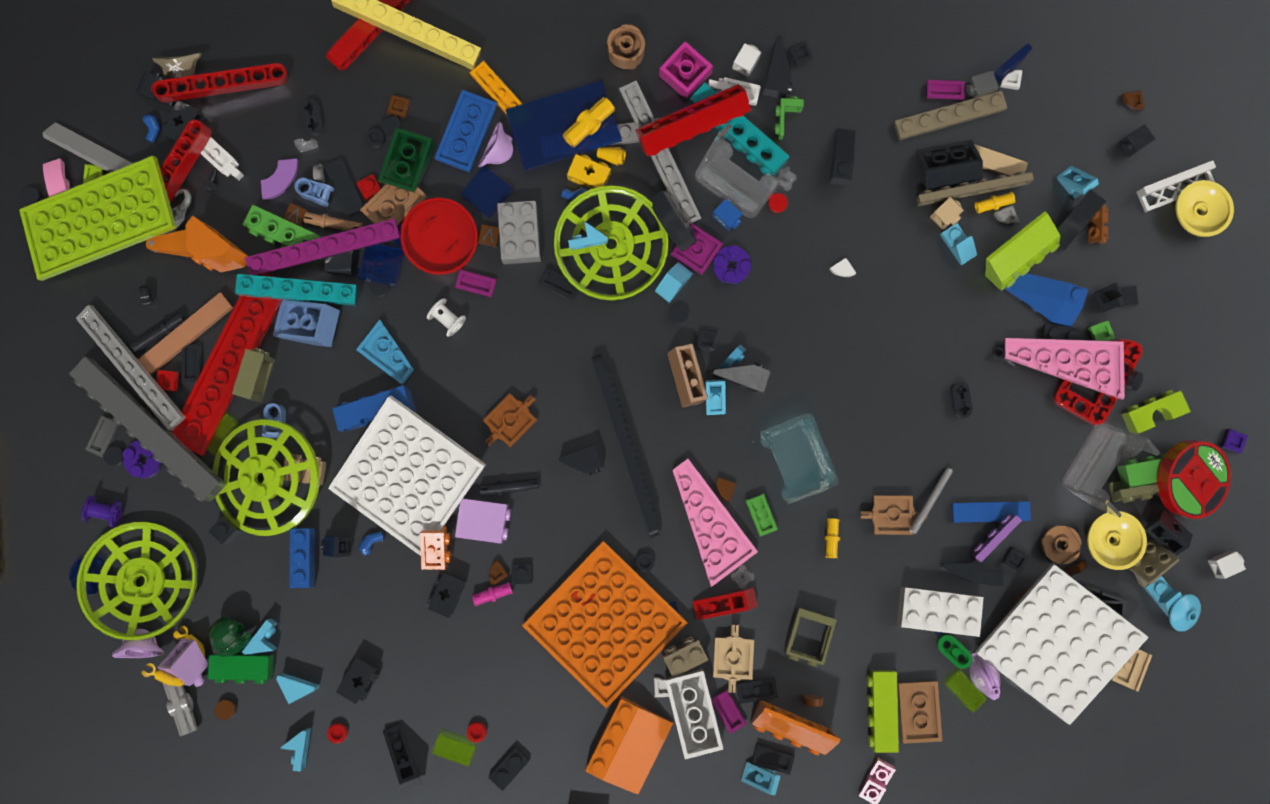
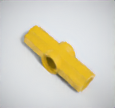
(588, 122)

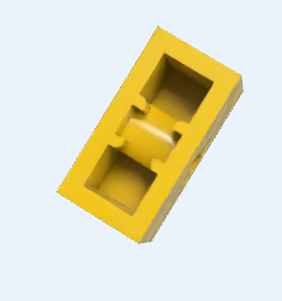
(582, 165)

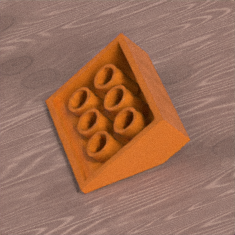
(793, 727)
(628, 746)

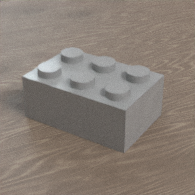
(519, 232)

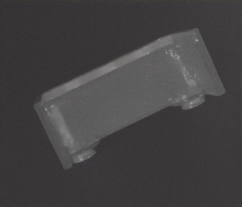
(732, 182)
(1097, 461)

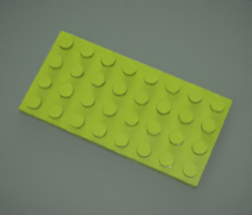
(97, 218)

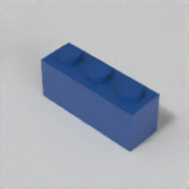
(302, 558)

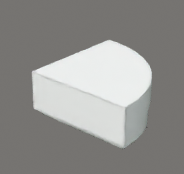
(1012, 80)
(843, 269)
(660, 687)

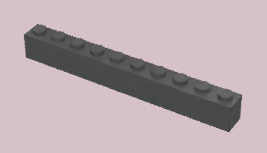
(147, 429)

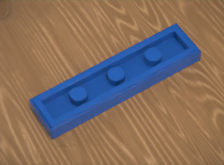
(989, 511)

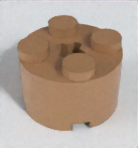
(620, 38)

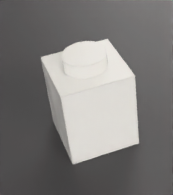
(746, 59)
(1227, 564)

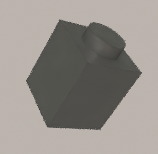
(982, 85)

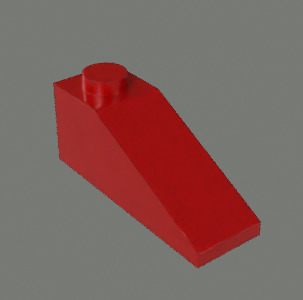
(725, 604)

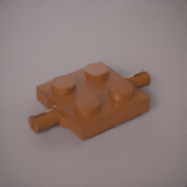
(510, 420)

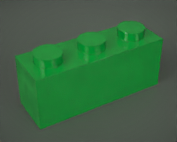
(241, 668)

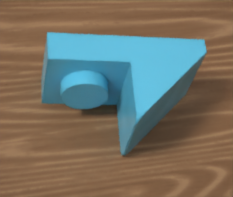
(1077, 181)
(593, 238)
(961, 246)
(716, 397)
(1163, 594)
(259, 642)
(300, 744)
(761, 778)

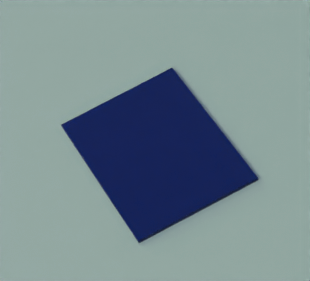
(541, 125)

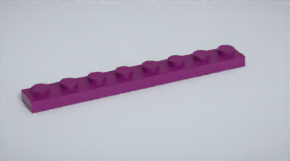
(322, 247)

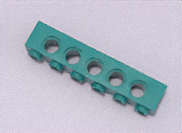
(750, 132)
(296, 290)

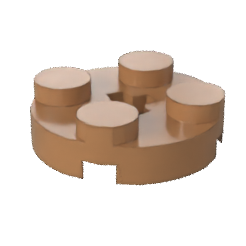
(1071, 546)

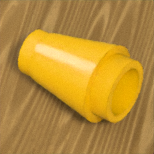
(613, 155)

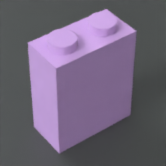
(482, 521)

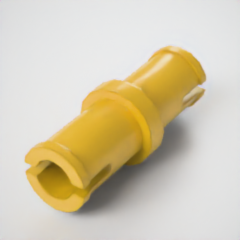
(994, 202)
(832, 538)

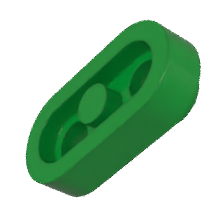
(954, 650)

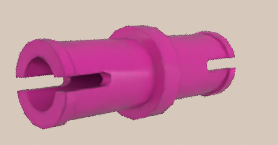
(492, 594)

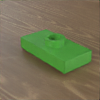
(761, 515)

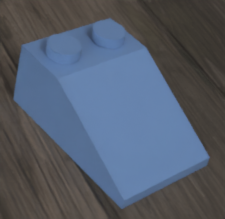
(306, 322)

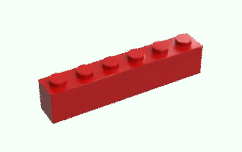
(693, 120)

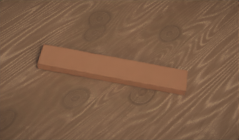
(185, 333)

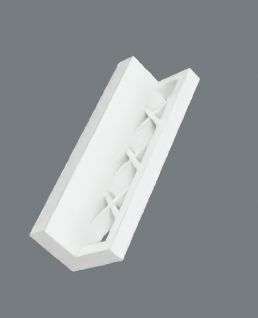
(1170, 182)

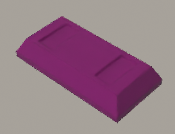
(945, 89)
(475, 283)
(728, 711)

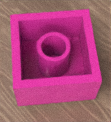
(685, 70)

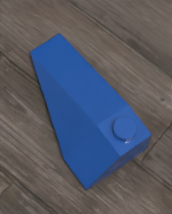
(1052, 298)

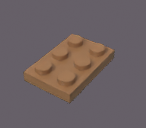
(392, 204)
(919, 712)

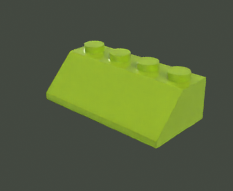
(1022, 252)

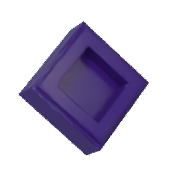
(1234, 441)

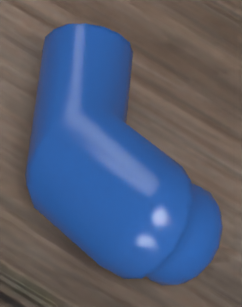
(153, 126)
(570, 195)
(368, 540)

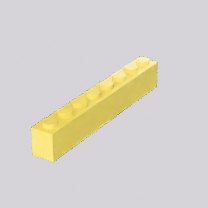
(412, 30)

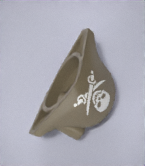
(178, 66)

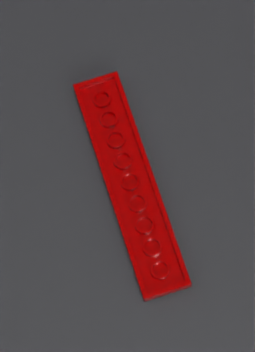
(214, 387)

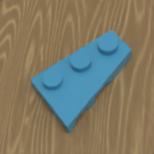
(385, 353)

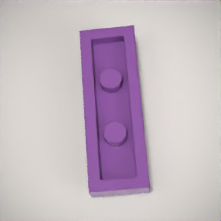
(996, 536)

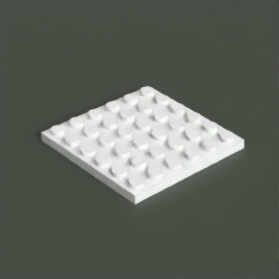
(406, 474)
(1061, 644)

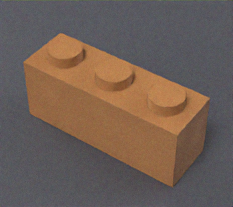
(687, 375)

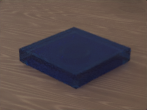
(1011, 63)
(486, 191)
(381, 264)

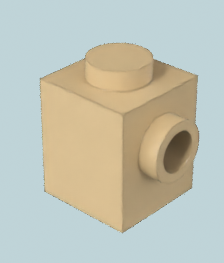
(947, 213)

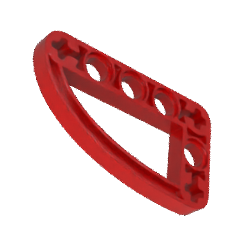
(1089, 407)

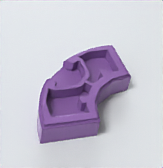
(280, 180)

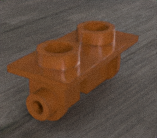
(1097, 230)

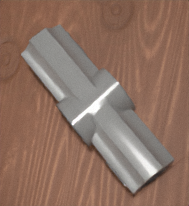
(180, 707)

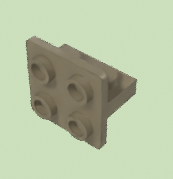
(1153, 563)
(684, 656)

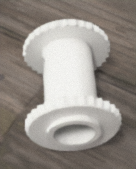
(448, 319)

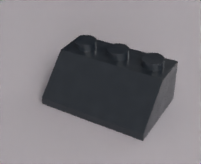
(949, 164)

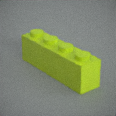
(884, 711)

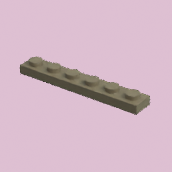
(950, 115)
(982, 186)

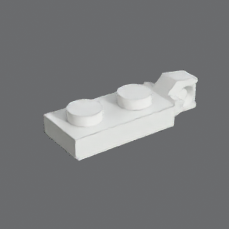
(723, 84)
(221, 159)

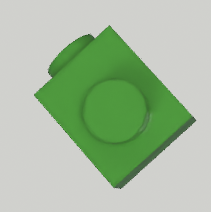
(792, 104)

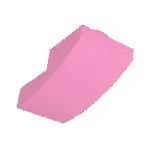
(55, 177)
(876, 781)

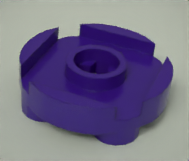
(720, 264)
(135, 467)

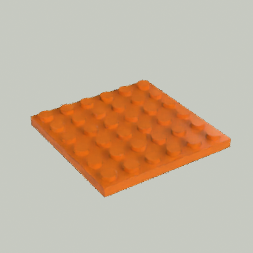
(614, 633)

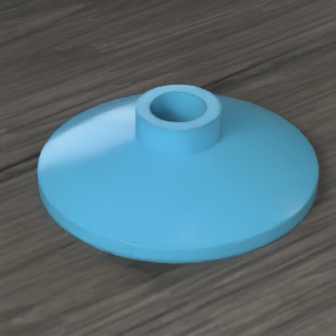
(1185, 612)

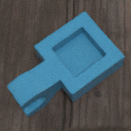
(736, 356)

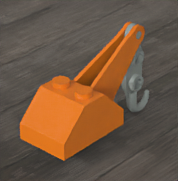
(198, 241)

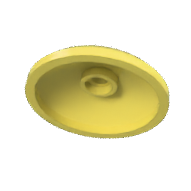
(1212, 201)
(1128, 544)

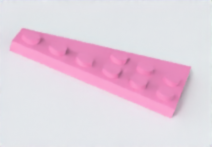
(1086, 363)
(716, 533)

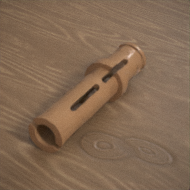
(331, 222)

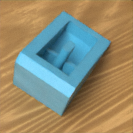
(673, 282)
(294, 687)

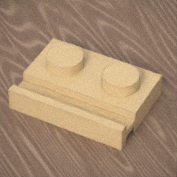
(1133, 670)

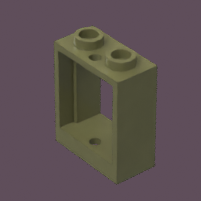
(253, 375)
(796, 655)

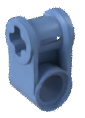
(317, 191)
(266, 430)

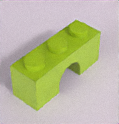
(1141, 417)

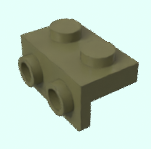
(1128, 495)

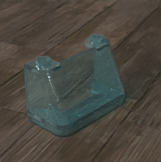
(800, 457)

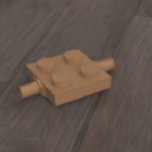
(892, 515)

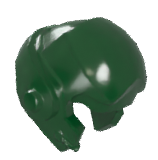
(224, 638)

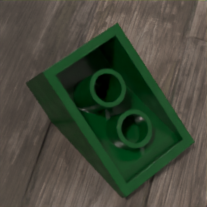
(406, 160)

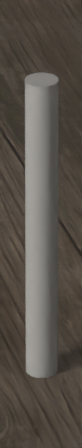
(931, 500)

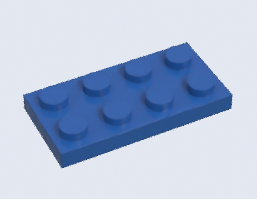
(466, 131)

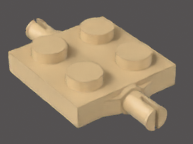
(733, 658)

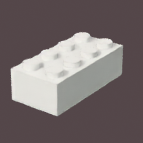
(940, 611)
(693, 713)

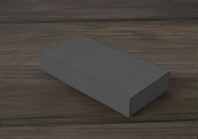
(102, 436)

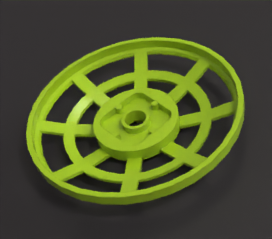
(617, 232)
(273, 477)
(126, 581)

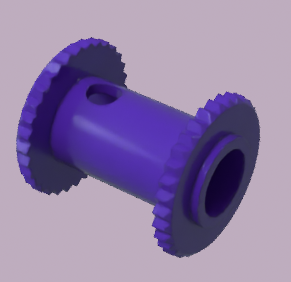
(101, 511)

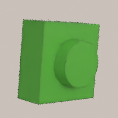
(1101, 332)

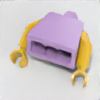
(183, 663)

